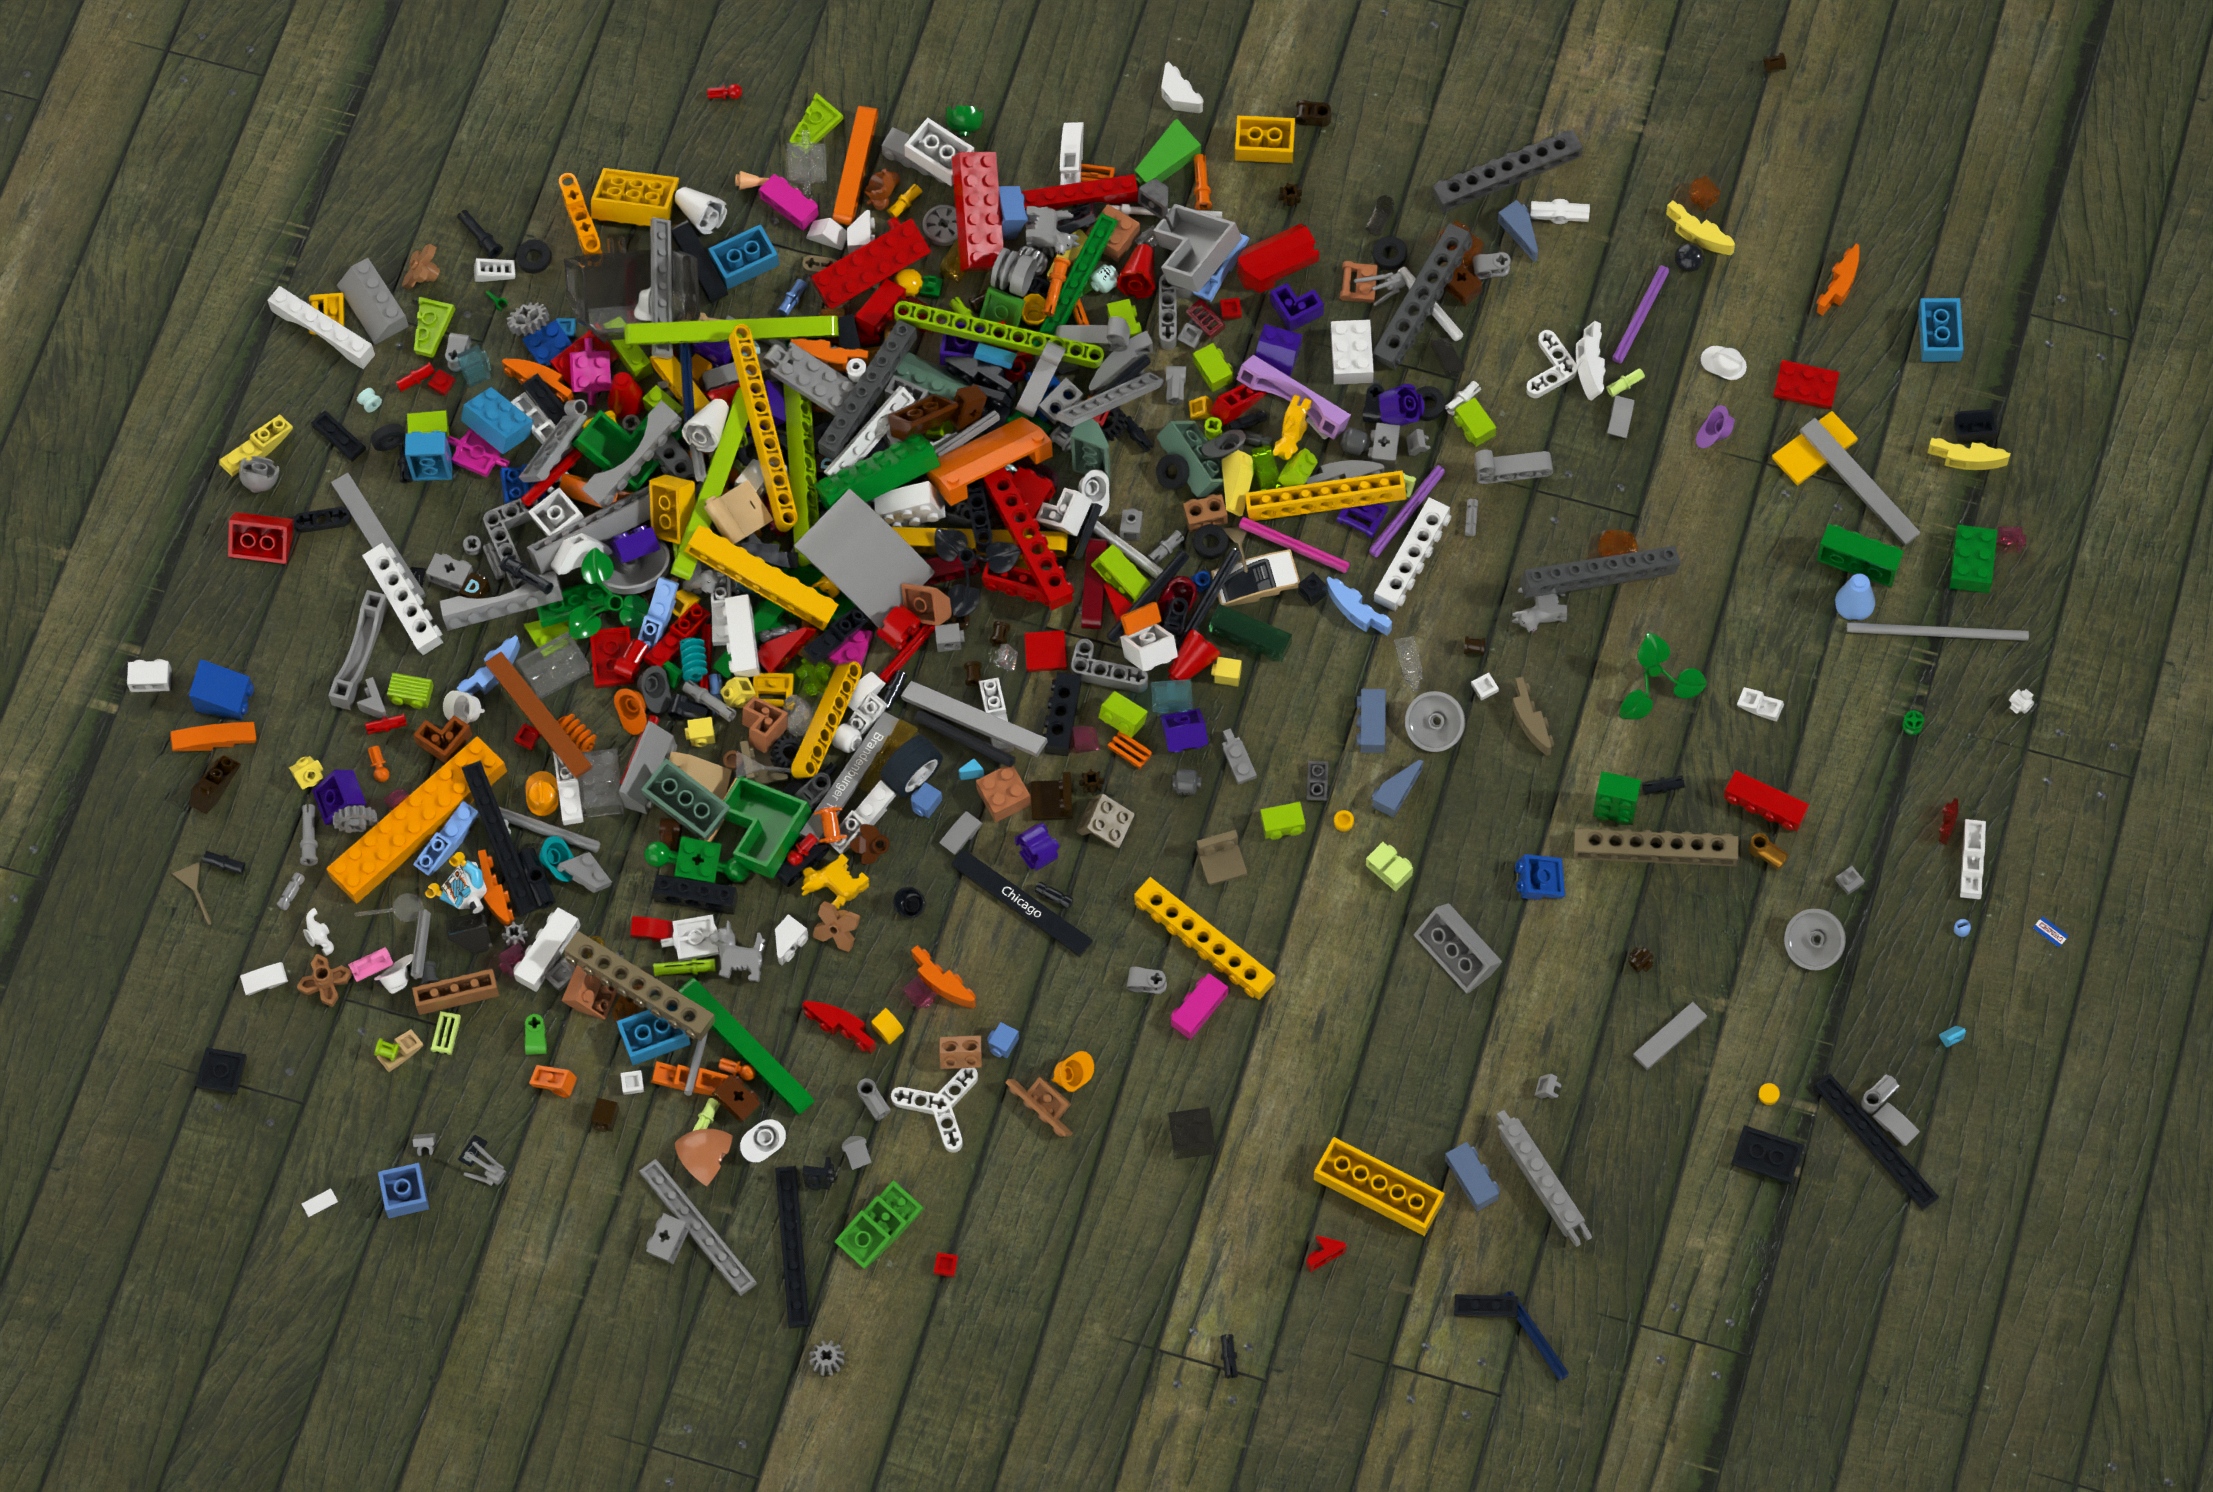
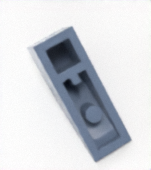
(1517, 223)
(1395, 790)

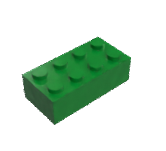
(1860, 555)

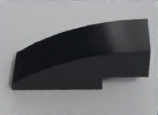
(771, 555)

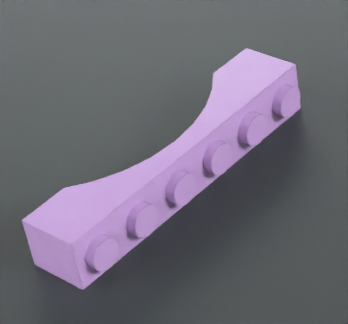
(1263, 377)

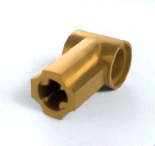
(1769, 851)

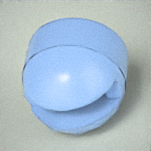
(1962, 931)

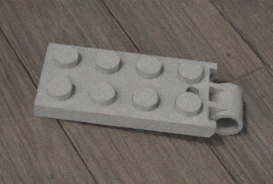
(809, 376)
(557, 442)

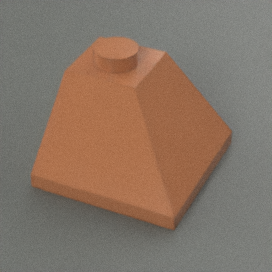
(927, 603)

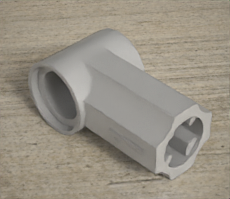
(1175, 384)
(1879, 1094)
(873, 1100)

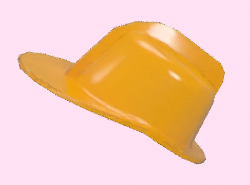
(542, 793)
(1074, 1071)

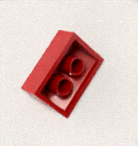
(260, 537)

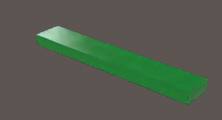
(763, 620)

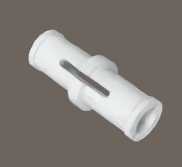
(1462, 397)

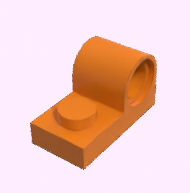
(555, 1079)

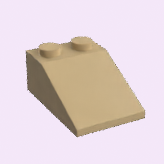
(708, 774)

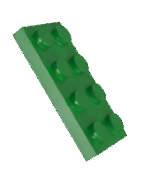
(582, 594)

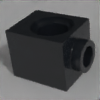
(1312, 589)

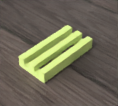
(442, 1049)

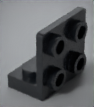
(1000, 403)

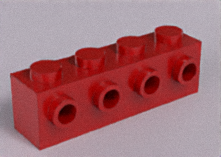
(1014, 583)
(1766, 801)

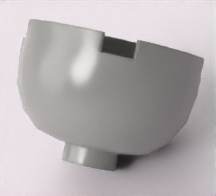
(258, 474)

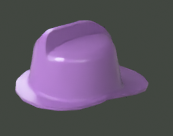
(1715, 428)

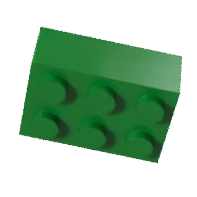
(1973, 558)
(1616, 798)

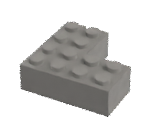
(1198, 244)

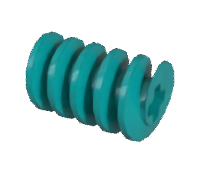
(693, 659)

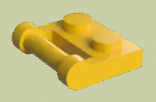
(332, 306)
(774, 685)

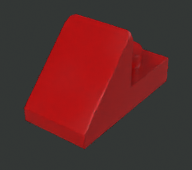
(1329, 1249)

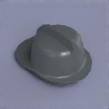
(1224, 444)
(655, 689)

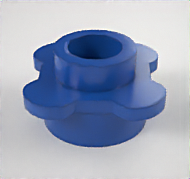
(1203, 575)

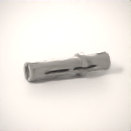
(703, 696)

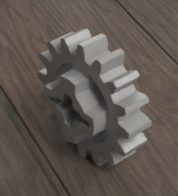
(528, 319)
(354, 819)

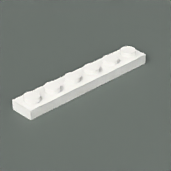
(870, 433)

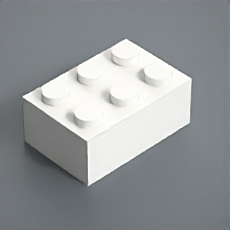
(933, 149)
(1351, 352)
(911, 505)

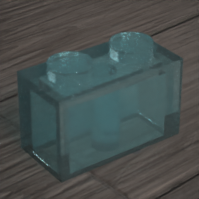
(474, 365)
(1171, 696)

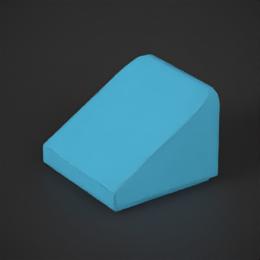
(971, 770)
(1952, 1035)

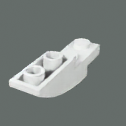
(1071, 153)
(1589, 365)
(721, 591)
(994, 705)
(568, 793)
(867, 813)

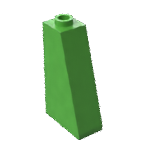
(1168, 155)

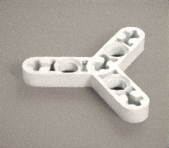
(946, 1111)

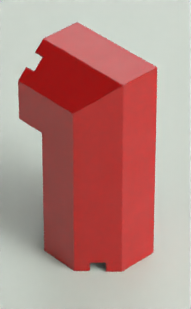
(1276, 257)

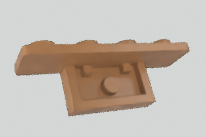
(1045, 1101)

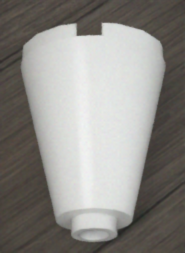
(701, 209)
(707, 426)

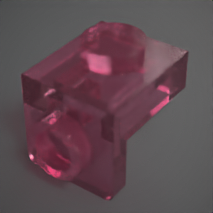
(919, 993)

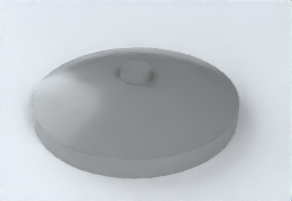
(640, 573)

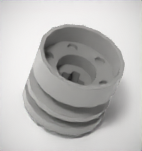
(1013, 272)

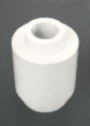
(855, 369)

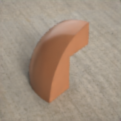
(703, 1151)

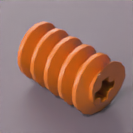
(577, 733)

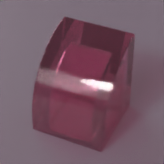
(1085, 739)

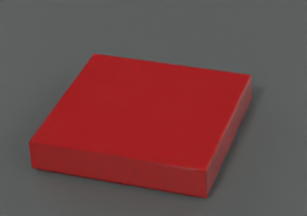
(1045, 651)

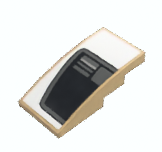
(1265, 578)

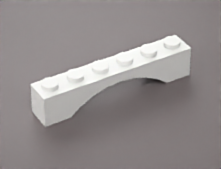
(345, 341)

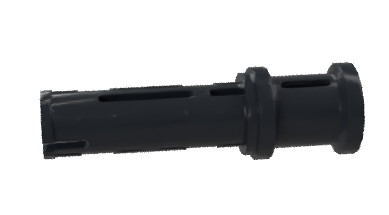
(485, 240)
(520, 571)

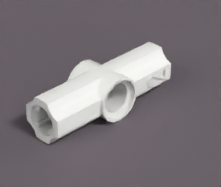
(1560, 211)

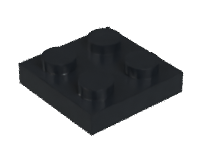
(1083, 217)
(221, 1071)

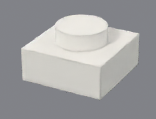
(1484, 686)
(632, 1082)

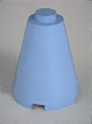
(1855, 598)

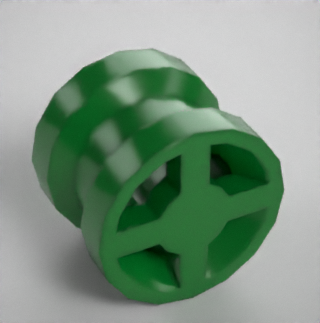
(1917, 721)

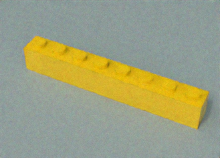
(761, 577)

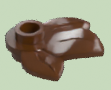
(866, 843)

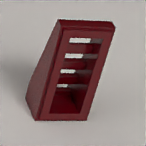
(1214, 331)

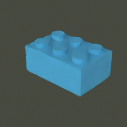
(743, 256)
(1940, 329)
(497, 420)
(428, 456)
(650, 1036)

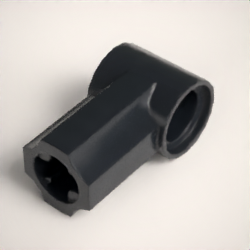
(682, 708)

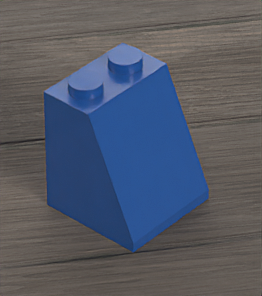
(220, 691)

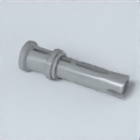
(308, 843)

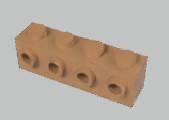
(455, 991)

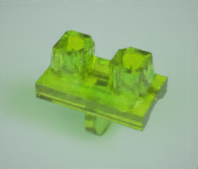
(816, 684)

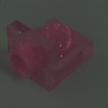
(2008, 535)
(395, 798)
(510, 956)

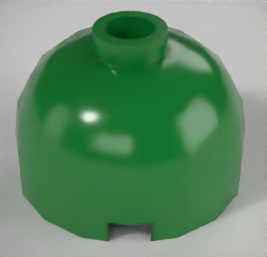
(964, 119)

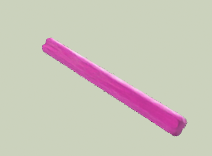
(1293, 544)

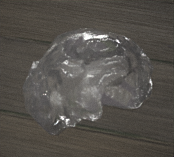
(799, 715)

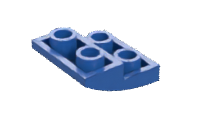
(513, 487)

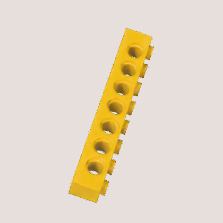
(1326, 496)
(1154, 891)

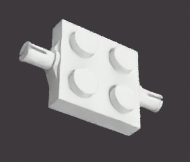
(692, 938)

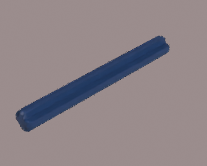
(687, 381)
(1540, 1342)

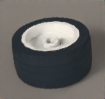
(911, 765)

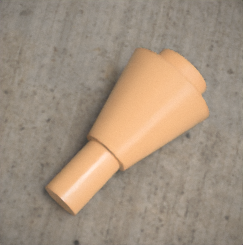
(746, 180)

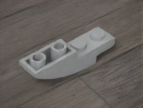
(1345, 470)

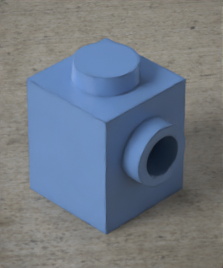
(926, 800)
(1002, 1040)

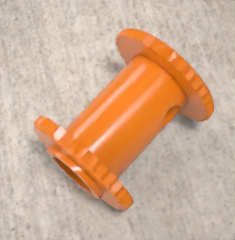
(830, 825)

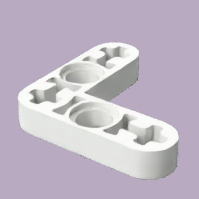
(1558, 369)

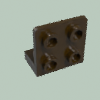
(1052, 799)

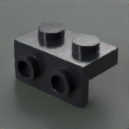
(1974, 425)
(819, 1178)

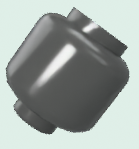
(1354, 441)
(1186, 782)

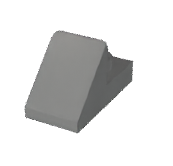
(373, 704)

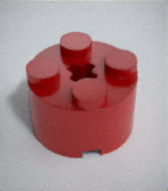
(898, 627)

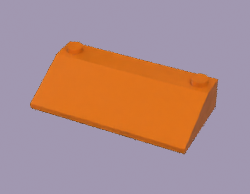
(988, 455)

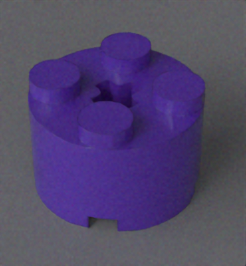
(1401, 405)
(1037, 846)

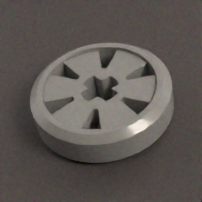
(932, 225)

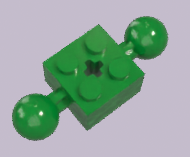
(708, 853)

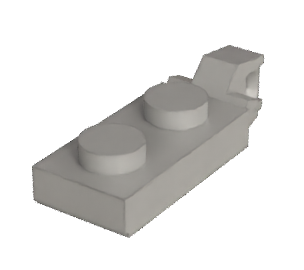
(1238, 758)

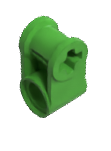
(535, 1038)

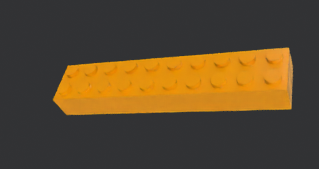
(411, 823)

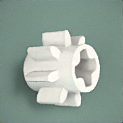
(2021, 701)

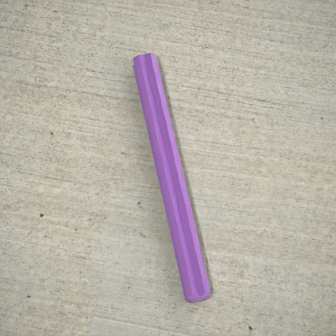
(1640, 314)
(1406, 511)

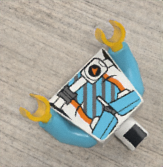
(463, 887)

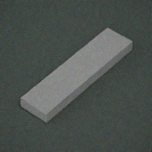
(1670, 1036)

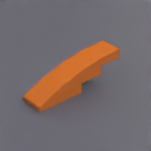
(215, 735)
(677, 1078)

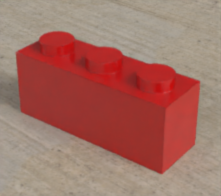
(879, 308)

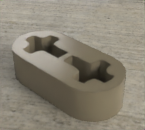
(819, 263)

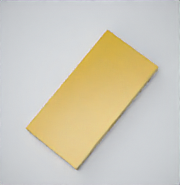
(1802, 460)

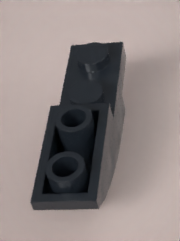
(977, 372)
(835, 637)

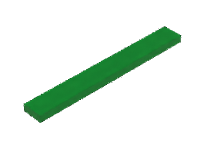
(1080, 274)

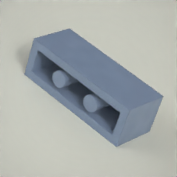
(1371, 720)
(1472, 1176)

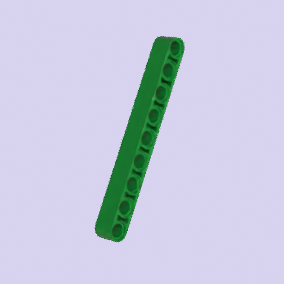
(749, 1049)

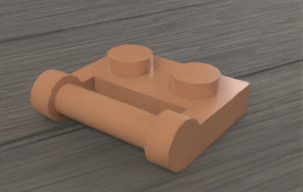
(1363, 289)

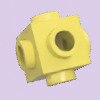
(737, 692)
(307, 772)

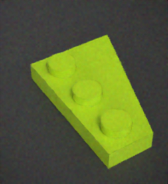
(818, 120)
(432, 324)
(546, 634)

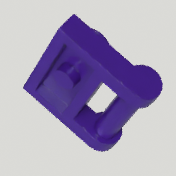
(1373, 513)

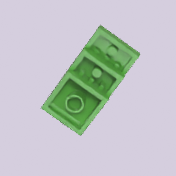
(879, 1224)

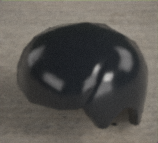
(1689, 257)
(909, 902)

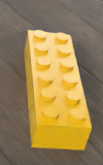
(1379, 1186)

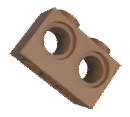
(1206, 515)
(960, 1052)

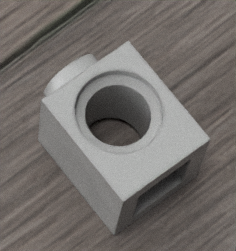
(949, 637)

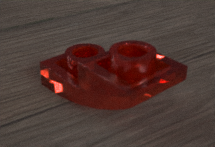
(1950, 815)

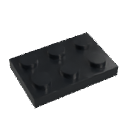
(1767, 1154)

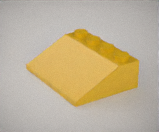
(633, 197)

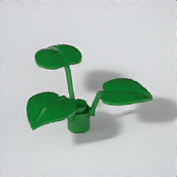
(583, 621)
(1650, 655)

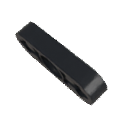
(324, 512)

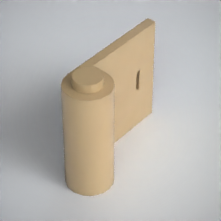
(738, 512)

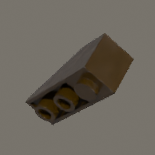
(213, 784)

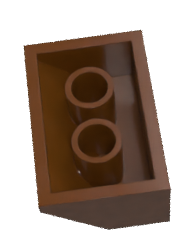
(921, 416)

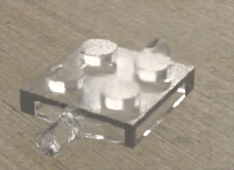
(806, 163)

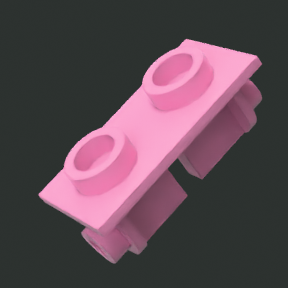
(371, 964)

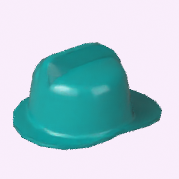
(555, 852)

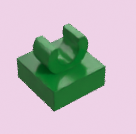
(931, 287)
(673, 674)

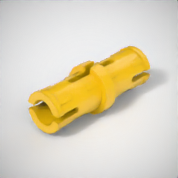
(904, 201)

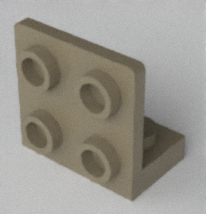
(762, 776)
(1105, 820)
(1221, 857)

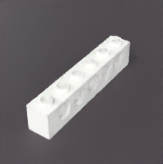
(1431, 511)
(425, 640)

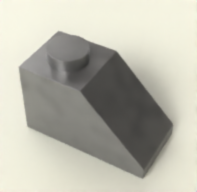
(1154, 198)

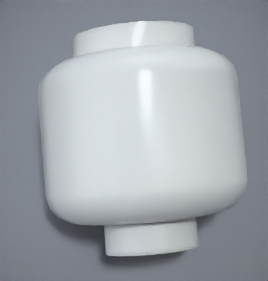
(847, 738)

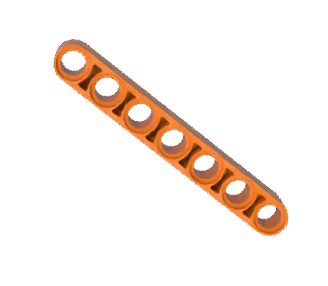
(855, 165)

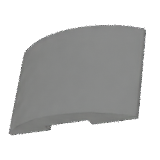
(863, 557)

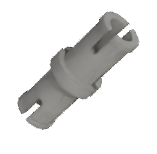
(1165, 547)

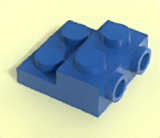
(547, 343)
(1540, 877)

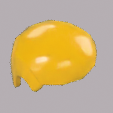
(910, 280)
(1033, 309)

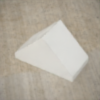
(828, 233)

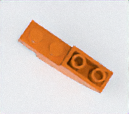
(1842, 281)
(834, 358)
(524, 370)
(573, 485)
(495, 897)
(945, 984)

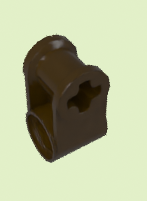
(1311, 113)

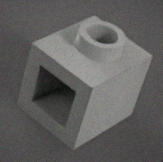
(1131, 525)

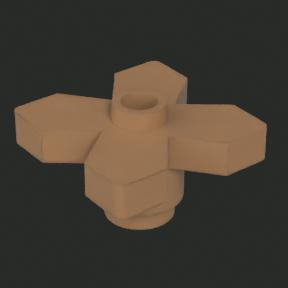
(421, 268)
(836, 925)
(324, 980)

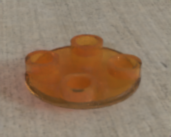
(1616, 543)

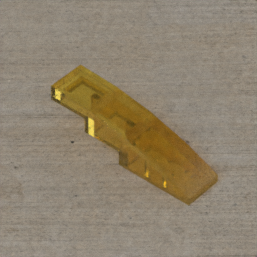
(902, 733)

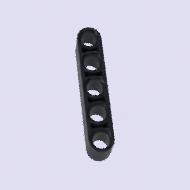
(707, 275)
(979, 514)

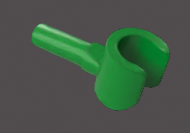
(497, 300)

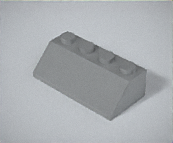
(372, 301)
(651, 752)
(1457, 947)

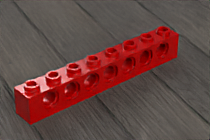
(1054, 596)

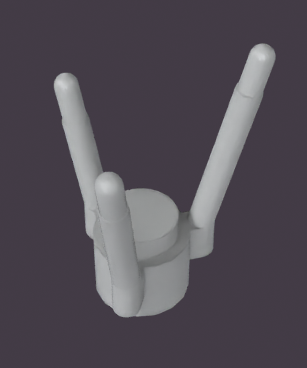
(1392, 282)
(494, 1173)

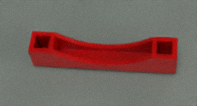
(1110, 190)

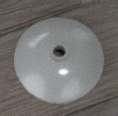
(1421, 721)
(1801, 940)

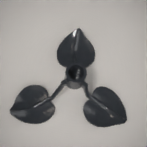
(950, 544)

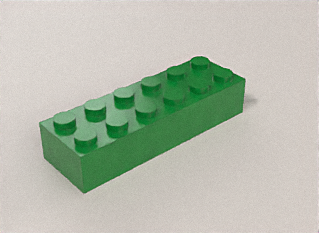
(881, 471)

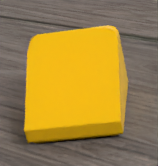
(1200, 408)

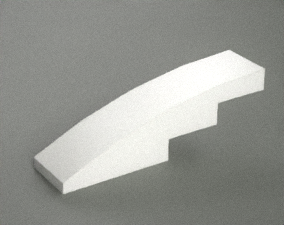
(541, 425)
(1972, 859)

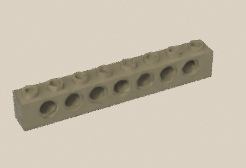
(1646, 853)
(581, 945)

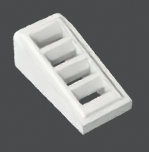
(485, 264)

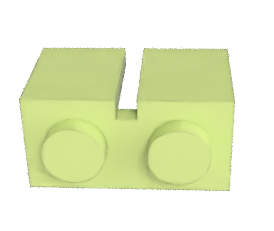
(1389, 866)

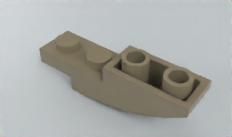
(1530, 721)

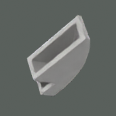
(1119, 361)

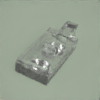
(1409, 661)

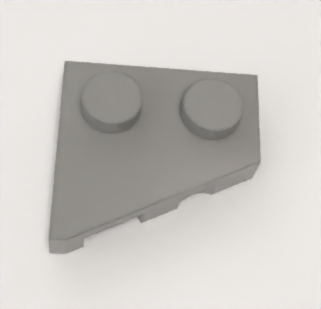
(586, 872)

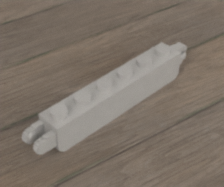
(1542, 1178)

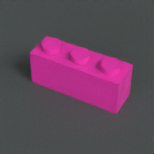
(789, 201)
(1198, 1005)

